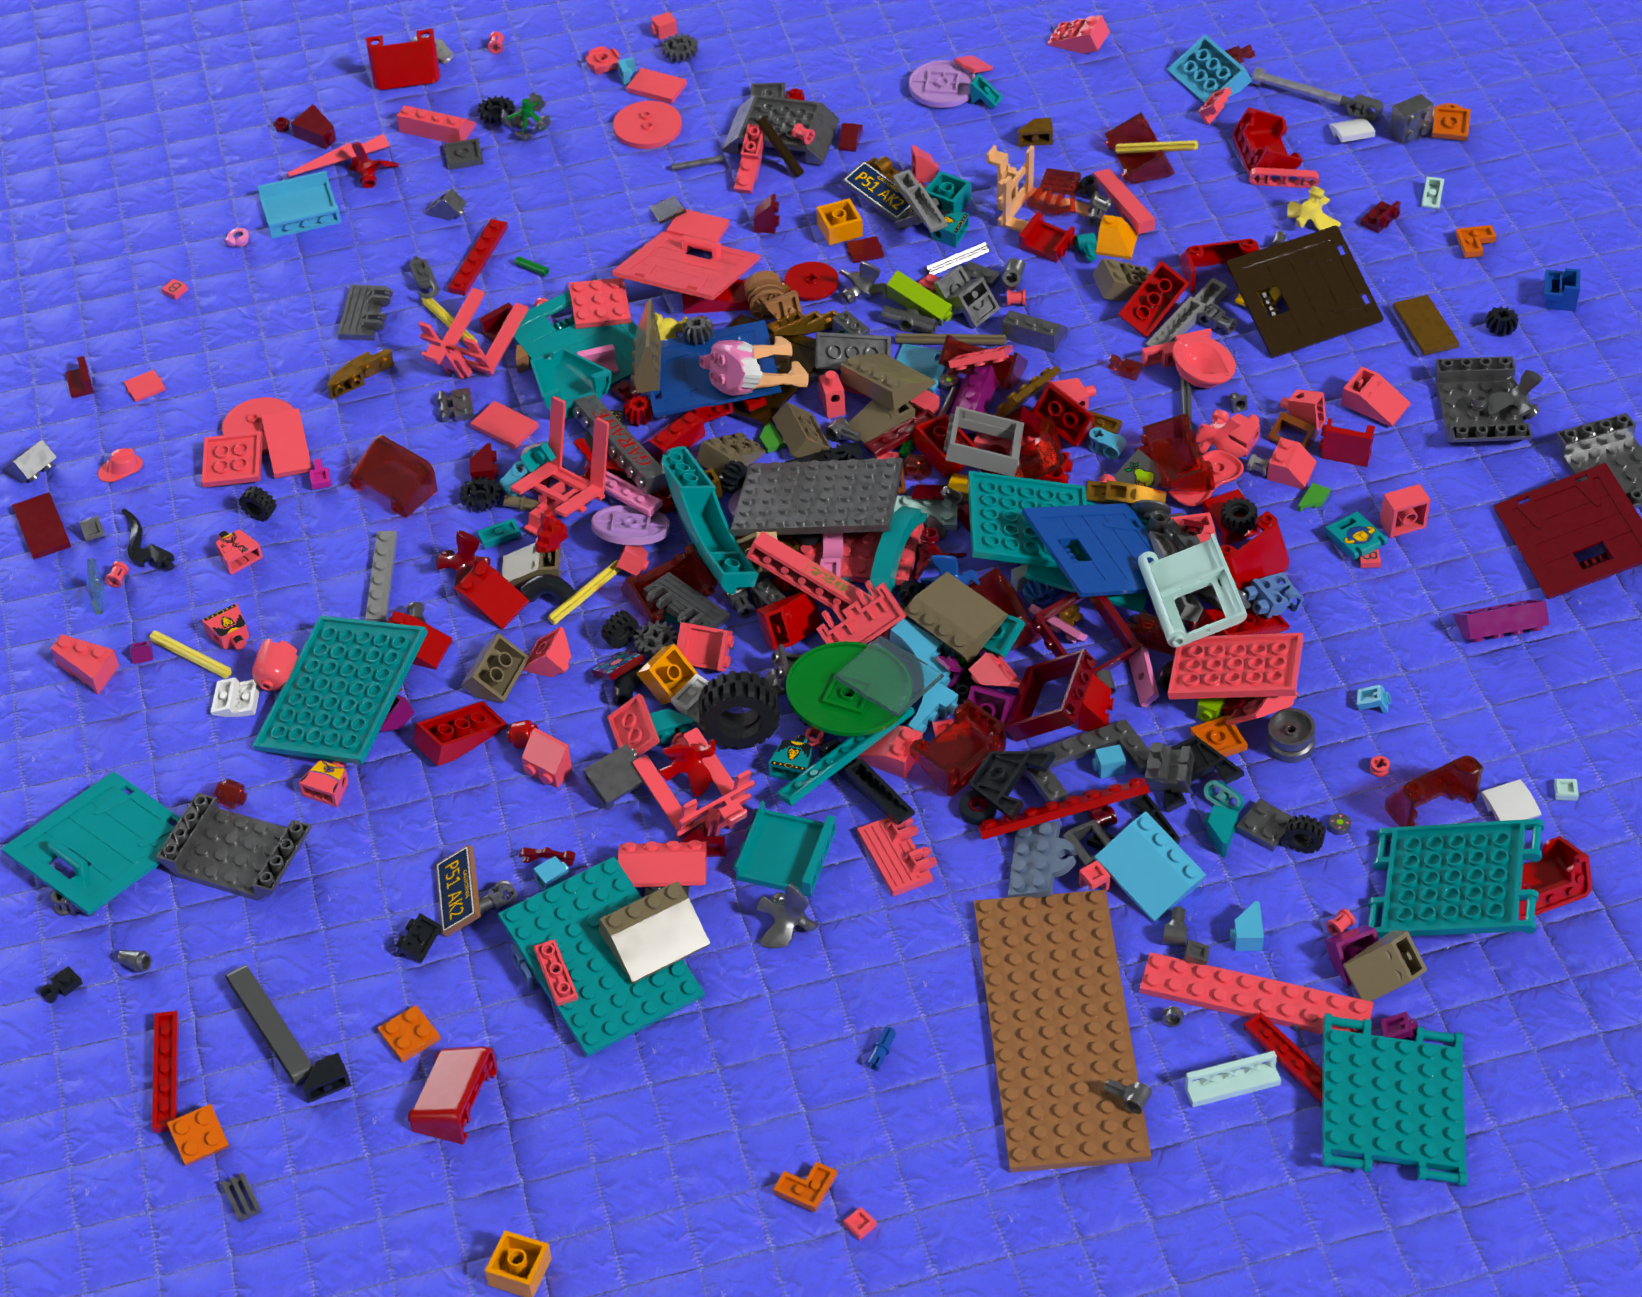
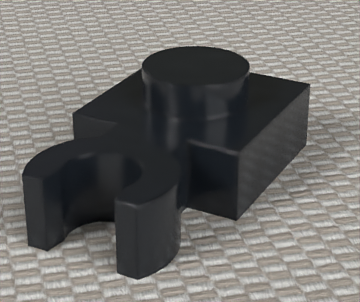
(63, 983)

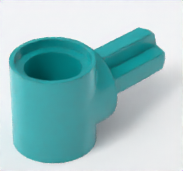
(1087, 244)

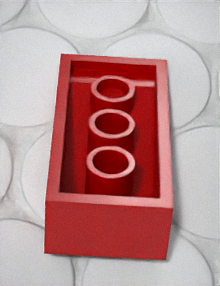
(1153, 299)
(730, 300)
(1251, 625)
(457, 732)

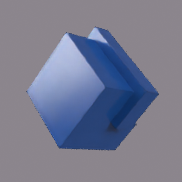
(1561, 289)

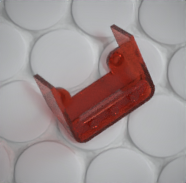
(1007, 371)

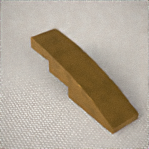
(801, 324)

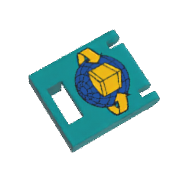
(1358, 538)

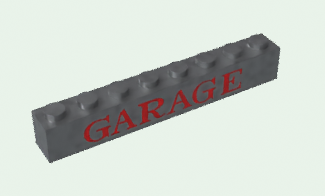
(622, 445)

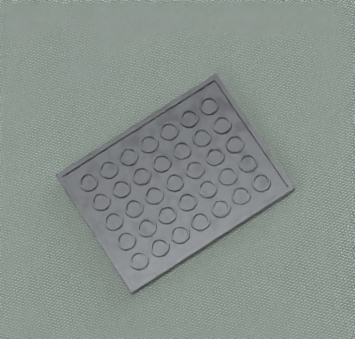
(818, 497)

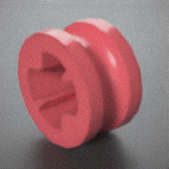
(814, 742)
(1383, 770)

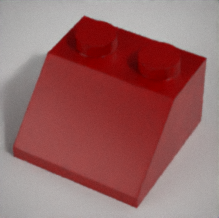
(1095, 706)

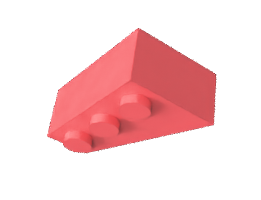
(85, 660)

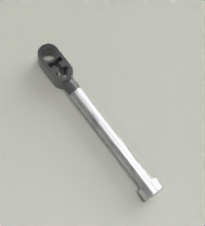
(1356, 106)

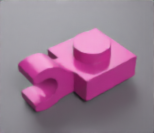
(320, 476)

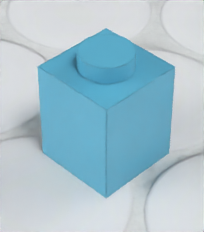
(1109, 761)
(551, 873)

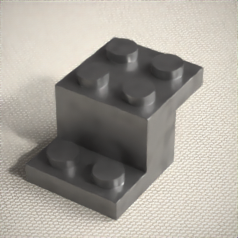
(967, 296)

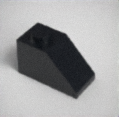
(326, 1078)

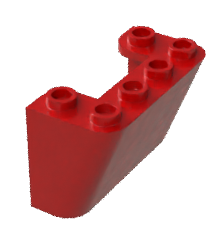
(403, 63)

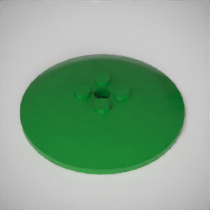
(821, 698)

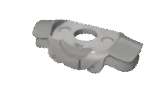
(443, 52)

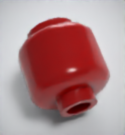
(520, 733)

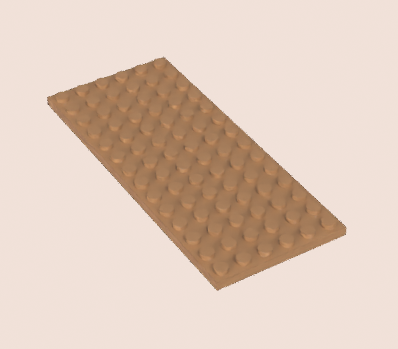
(1059, 1031)

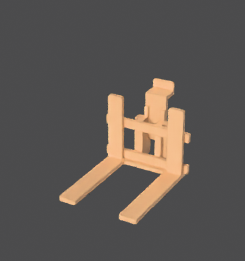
(1009, 198)

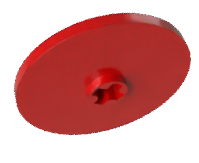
(812, 280)

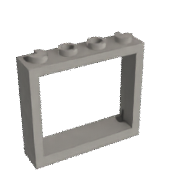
(989, 425)

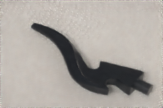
(151, 553)

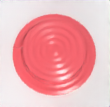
(1203, 361)

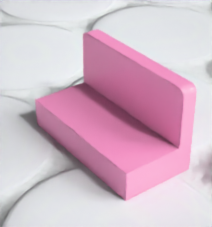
(602, 356)

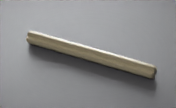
(981, 339)

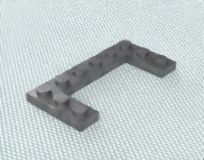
(1085, 744)

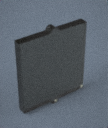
(667, 209)

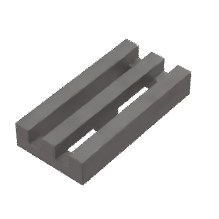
(234, 1183)

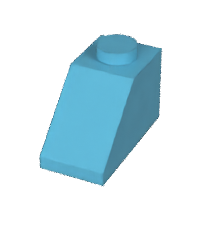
(1248, 929)

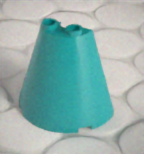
(569, 378)

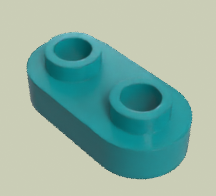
(1225, 795)

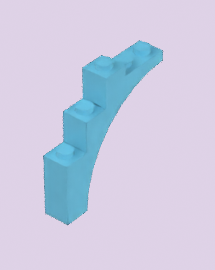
(939, 700)

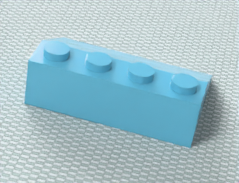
(1209, 69)
(1150, 867)

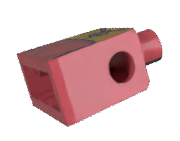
(325, 782)

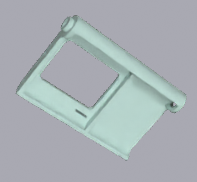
(1186, 573)

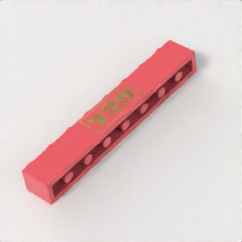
(804, 573)

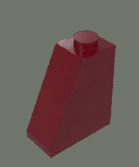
(314, 128)

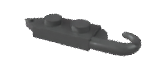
(423, 277)

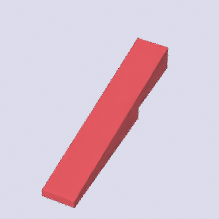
(340, 155)
(1125, 201)

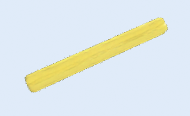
(1156, 146)
(444, 316)
(585, 592)
(190, 654)

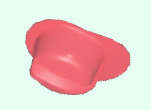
(121, 464)

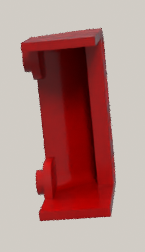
(1213, 255)

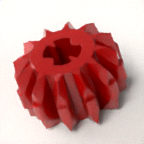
(638, 410)

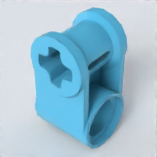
(1106, 444)
(512, 477)

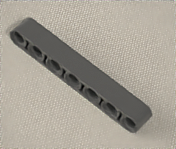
(270, 1024)

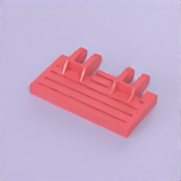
(863, 623)
(896, 854)

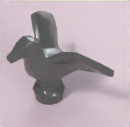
(1517, 396)

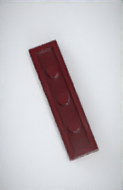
(897, 435)

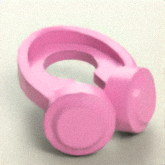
(240, 241)

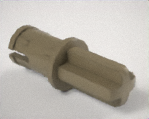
(520, 502)

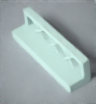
(1232, 1080)

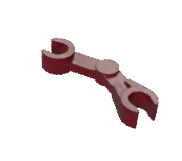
(531, 854)

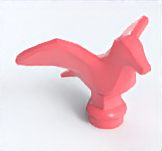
(1218, 435)

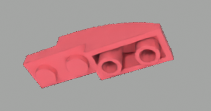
(750, 159)
(1163, 352)

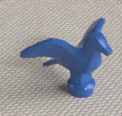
(949, 564)

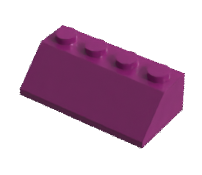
(976, 391)
(1502, 619)

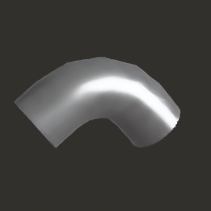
(1013, 274)

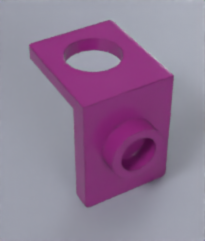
(951, 664)

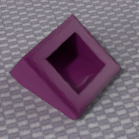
(141, 652)

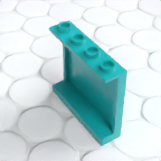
(784, 850)

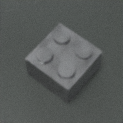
(1411, 119)

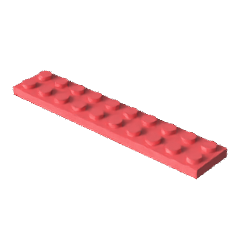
(1248, 994)

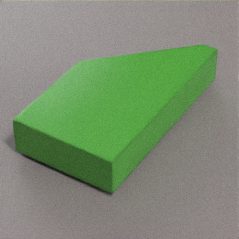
(771, 439)
(1314, 497)

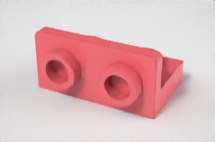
(1214, 105)

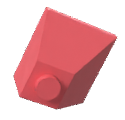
(550, 654)
(994, 672)

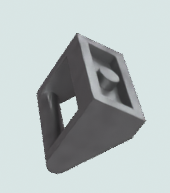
(1076, 834)

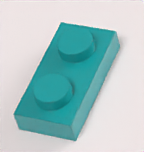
(499, 533)

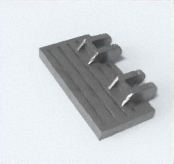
(364, 312)
(685, 602)

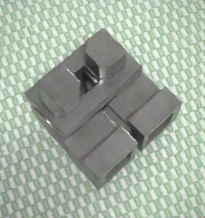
(1169, 768)

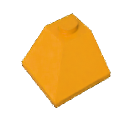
(1116, 238)

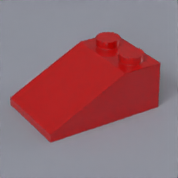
(491, 595)
(434, 644)

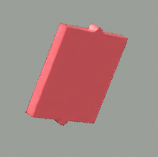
(973, 64)
(144, 385)

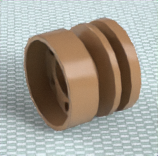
(760, 288)

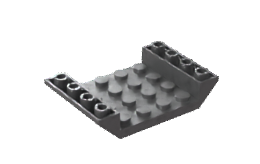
(783, 116)
(1461, 379)
(1605, 442)
(230, 849)

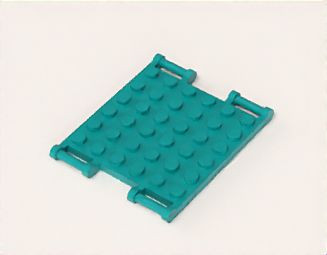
(1456, 878)
(1393, 1100)

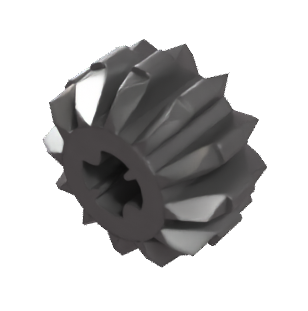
(697, 330)

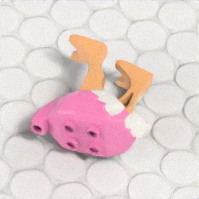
(736, 369)

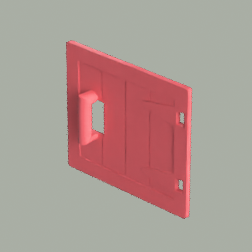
(667, 265)

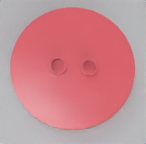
(647, 124)
(247, 417)

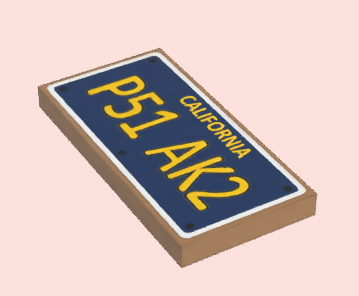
(458, 890)

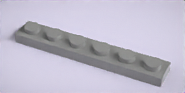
(381, 576)

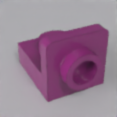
(1399, 1026)

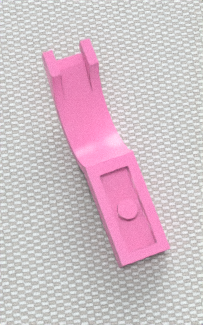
(832, 552)

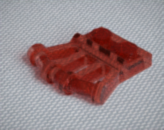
(1056, 182)

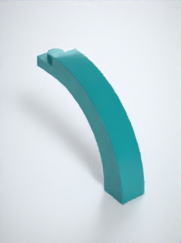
(892, 546)

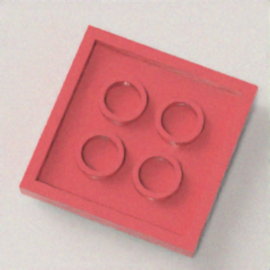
(599, 303)
(981, 357)
(232, 459)

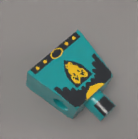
(957, 226)
(791, 759)

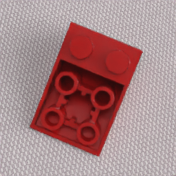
(789, 620)

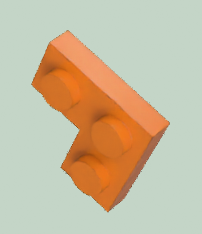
(1472, 238)
(807, 1192)

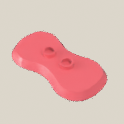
(1225, 470)

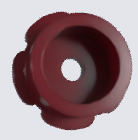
(281, 124)

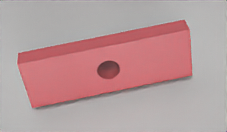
(558, 982)

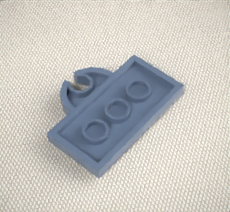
(1039, 860)

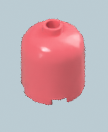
(273, 664)

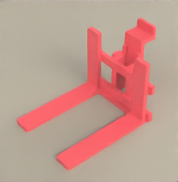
(441, 350)
(557, 497)
(683, 817)

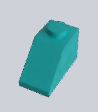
(1221, 827)

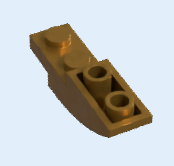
(355, 371)
(1120, 492)

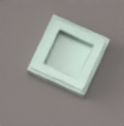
(1566, 789)

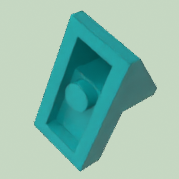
(985, 91)
(536, 455)

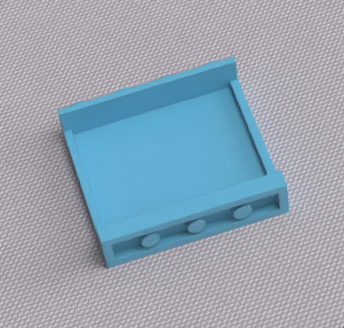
(299, 204)

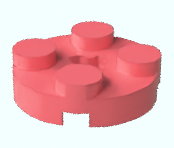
(609, 61)

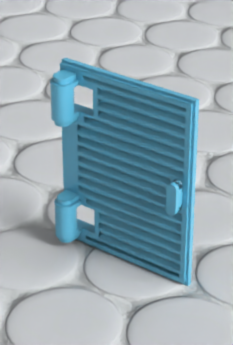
(922, 360)

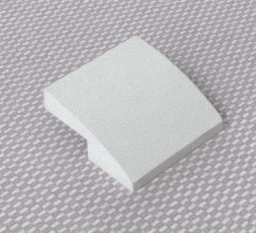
(1352, 130)
(235, 698)
(688, 698)
(1511, 802)

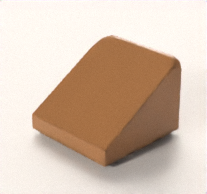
(522, 359)

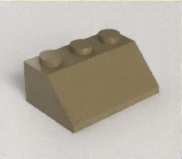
(800, 431)
(495, 669)

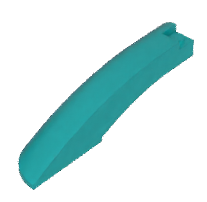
(705, 522)

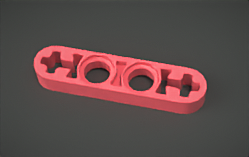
(1284, 175)

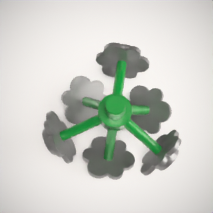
(522, 116)

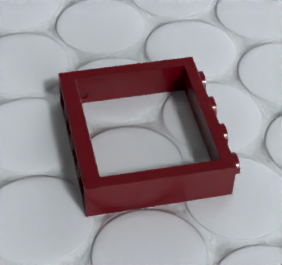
(1109, 615)
(1020, 720)

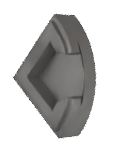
(933, 522)

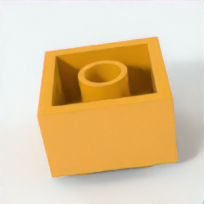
(839, 221)
(666, 673)
(518, 1264)

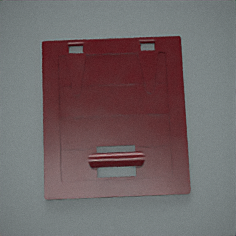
(1569, 519)

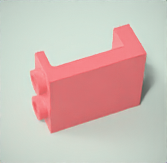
(705, 646)

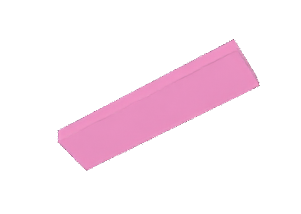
(631, 495)

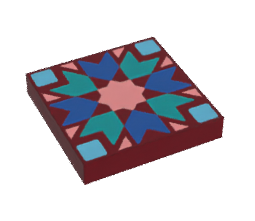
(618, 665)

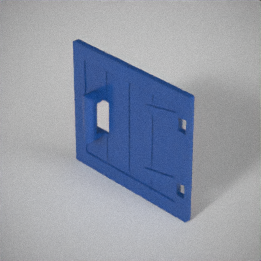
(688, 386)
(1105, 537)

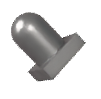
(1239, 403)

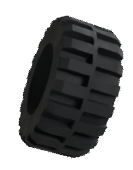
(739, 728)

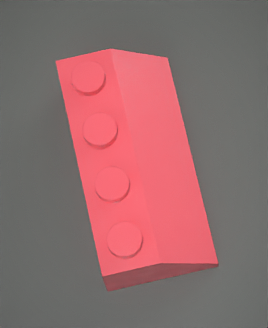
(433, 125)
(664, 863)

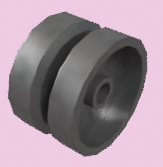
(1291, 735)

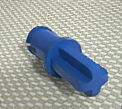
(881, 1048)

